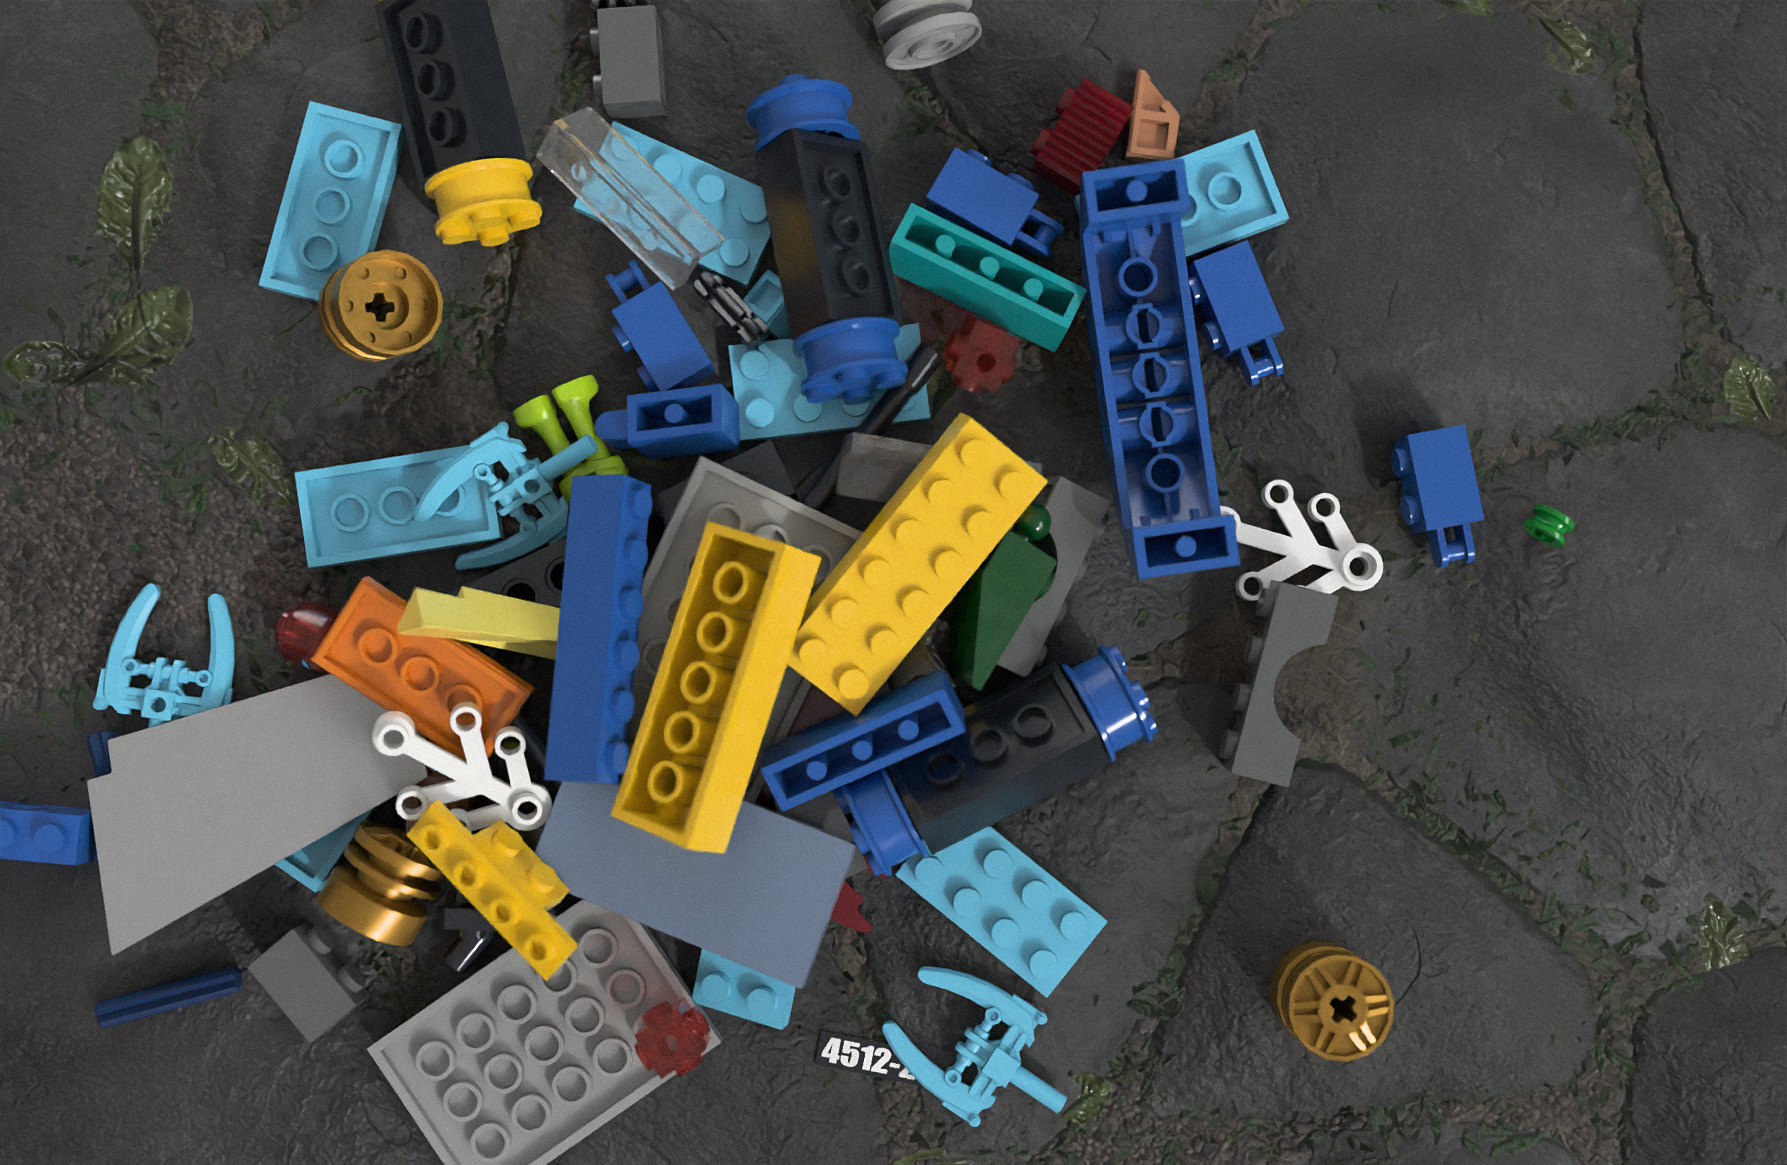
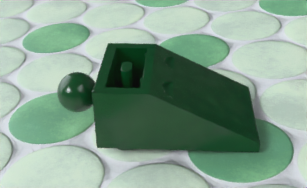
(999, 597)

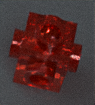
(976, 339)
(675, 1020)

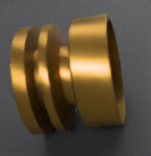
(389, 280)
(384, 887)
(1309, 981)

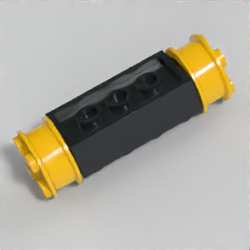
(459, 117)

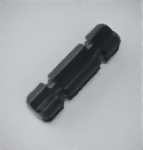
(731, 309)

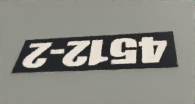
(861, 1057)

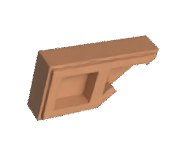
(1151, 124)

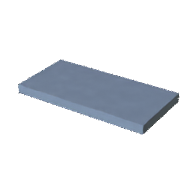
(753, 904)

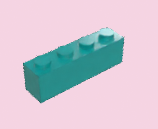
(984, 278)

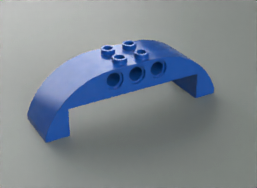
(1150, 370)

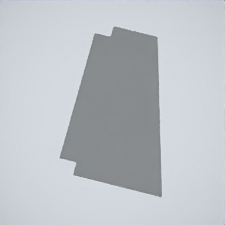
(231, 795)

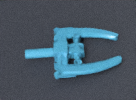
(527, 483)
(165, 698)
(996, 1060)

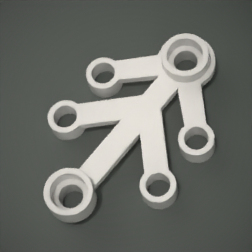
(1302, 548)
(468, 776)

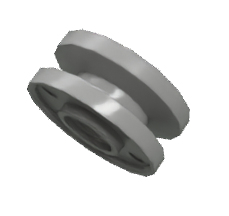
(925, 31)

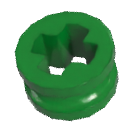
(1548, 525)

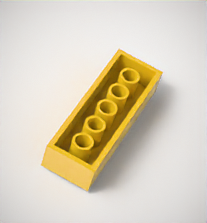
(911, 562)
(715, 688)

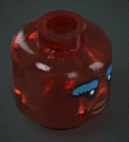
(302, 632)

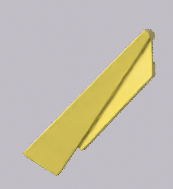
(483, 620)

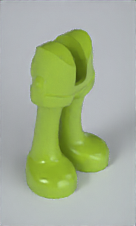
(574, 401)

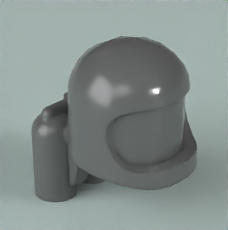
(923, 657)

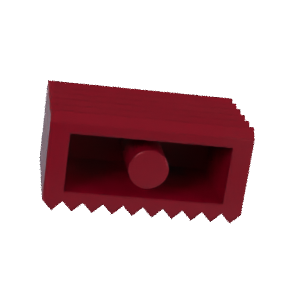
(1082, 136)

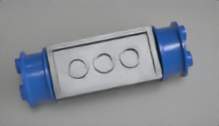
(828, 240)
(1010, 756)

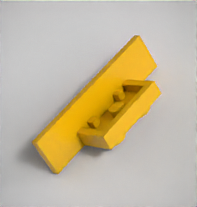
(501, 881)

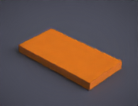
(418, 672)

